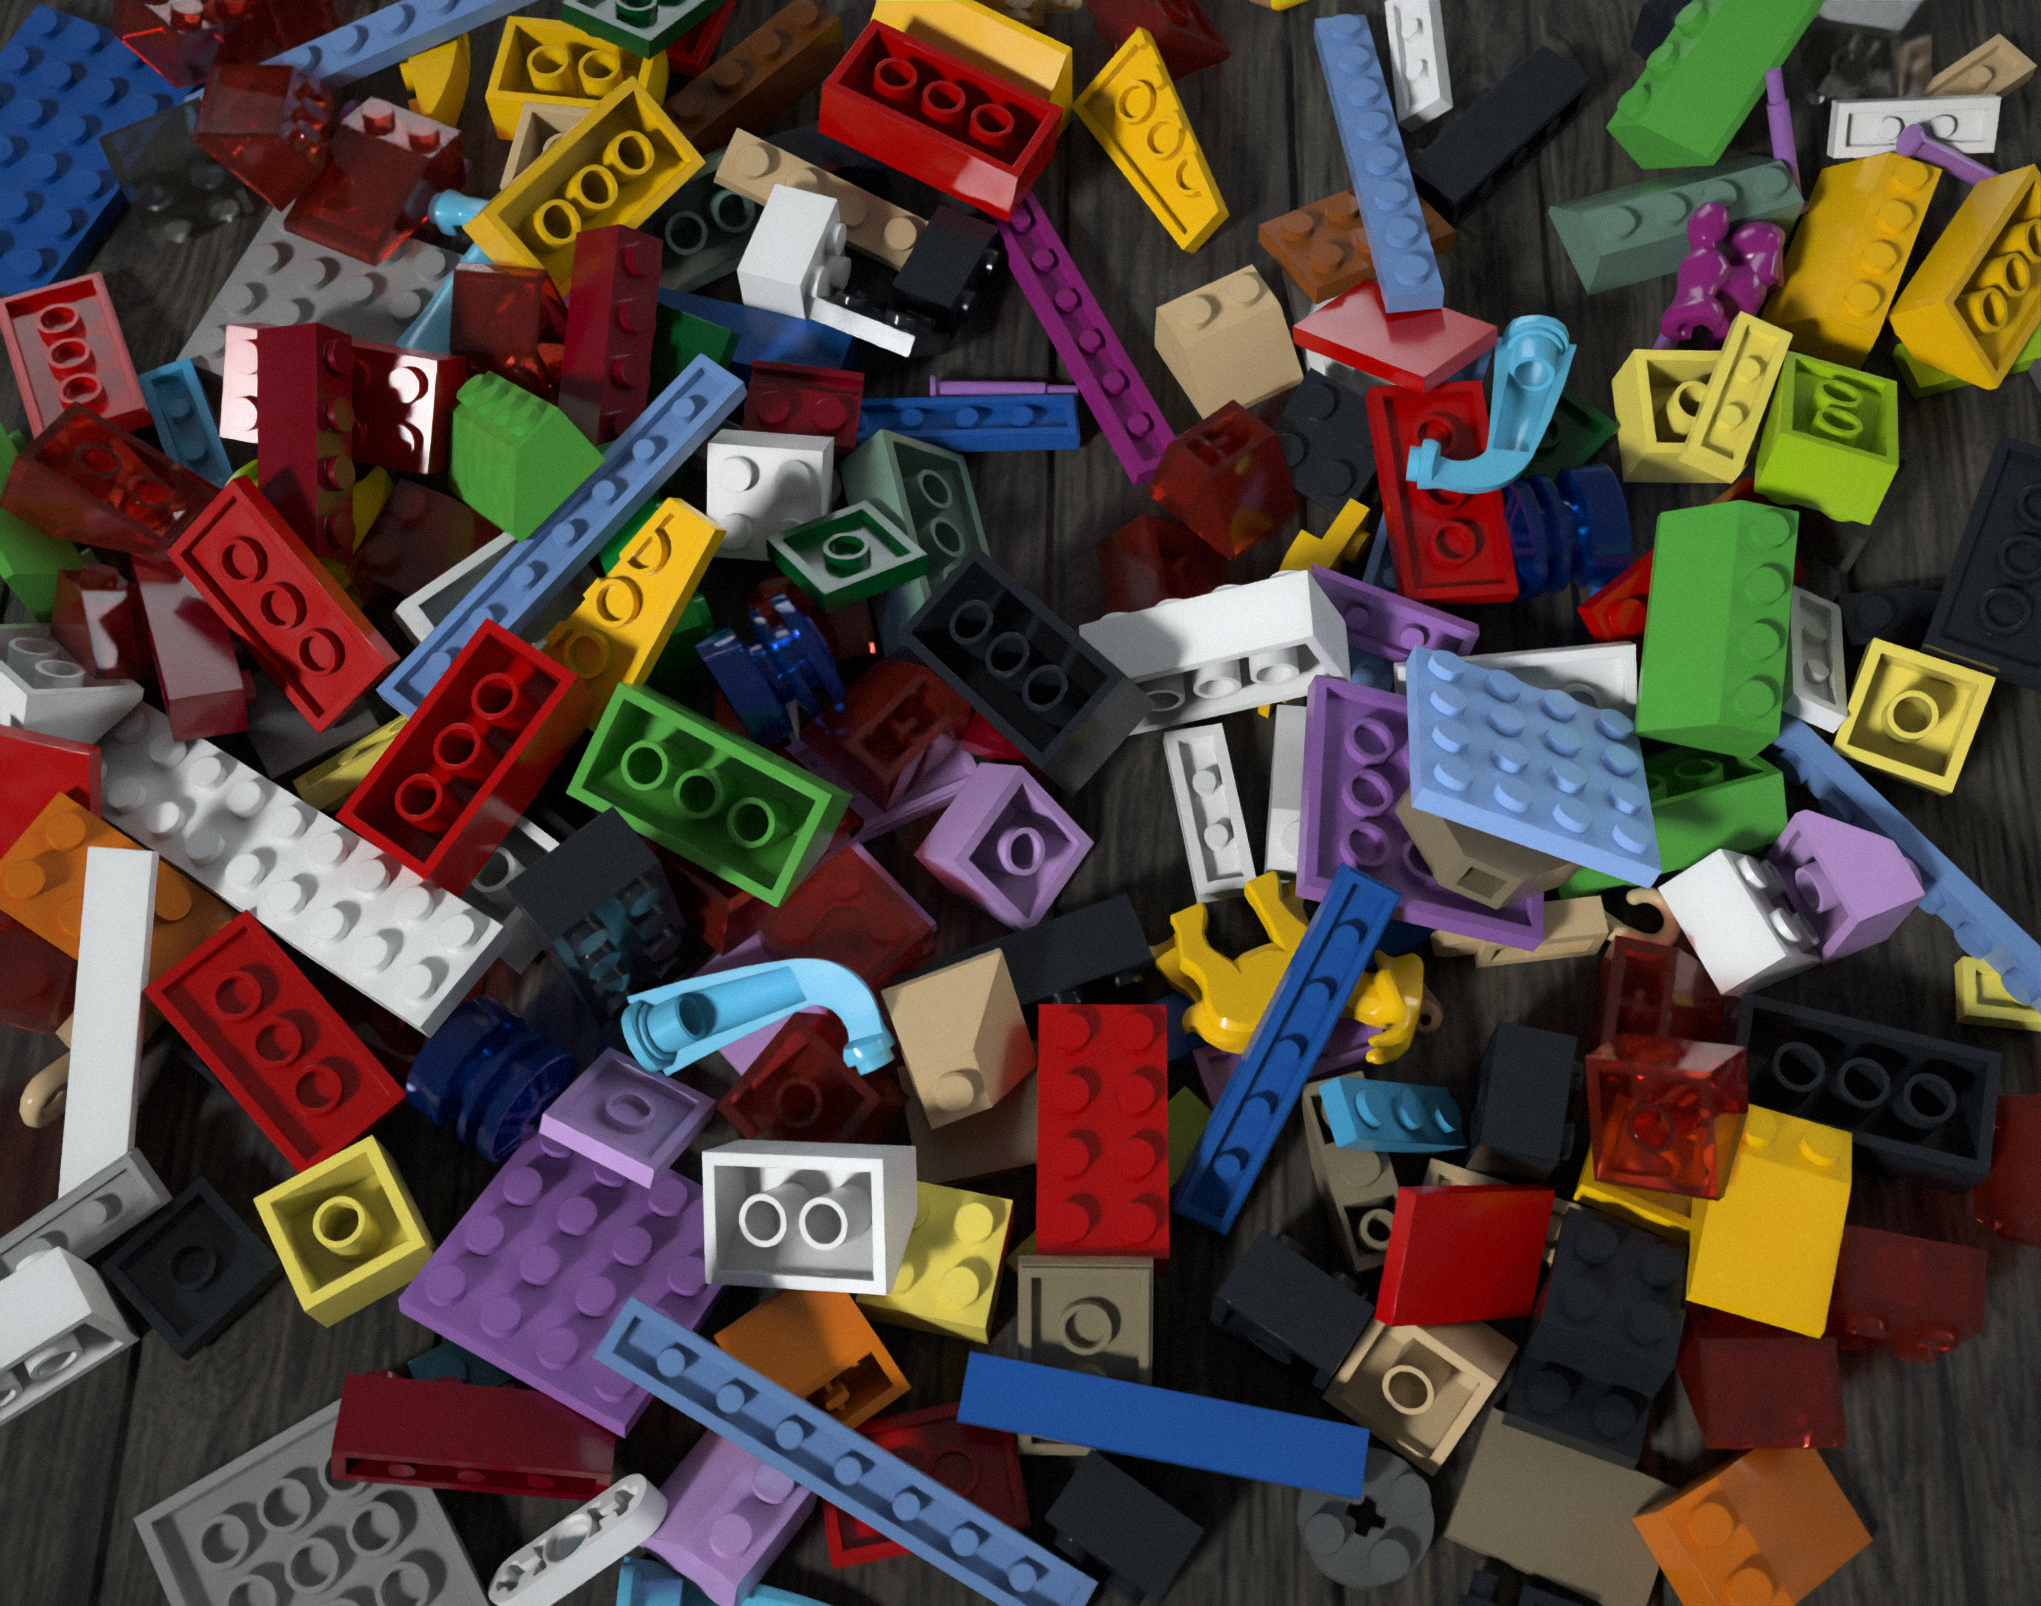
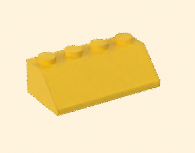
(988, 43)
(598, 174)
(1851, 255)
(1979, 283)

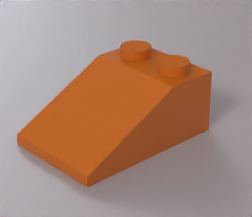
(1753, 1530)

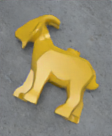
(1234, 994)

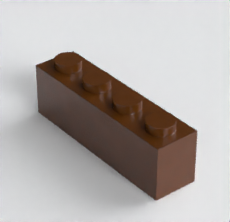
(759, 76)

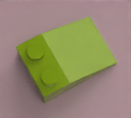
(1829, 439)

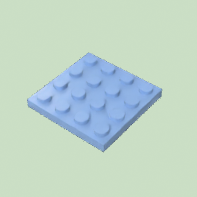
(1529, 766)

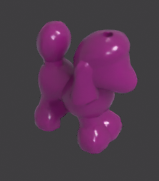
(1720, 285)

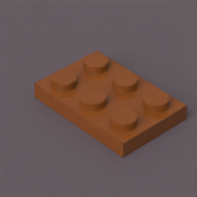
(1327, 244)

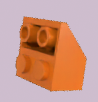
(818, 1351)

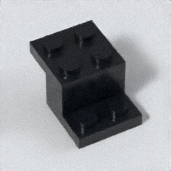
(1600, 1338)

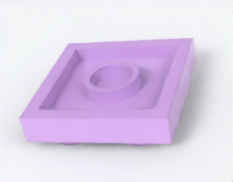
(627, 1117)

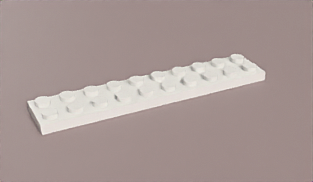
(295, 870)

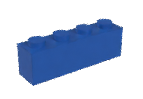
(769, 335)

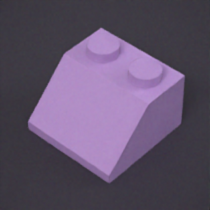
(1004, 846)
(1844, 882)
(727, 1519)

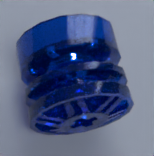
(1567, 529)
(772, 670)
(489, 1077)

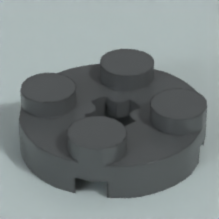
(1383, 1553)

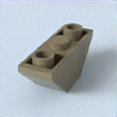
(1479, 862)
(1354, 1186)

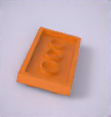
(46, 883)

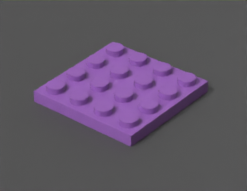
(1350, 789)
(552, 1262)

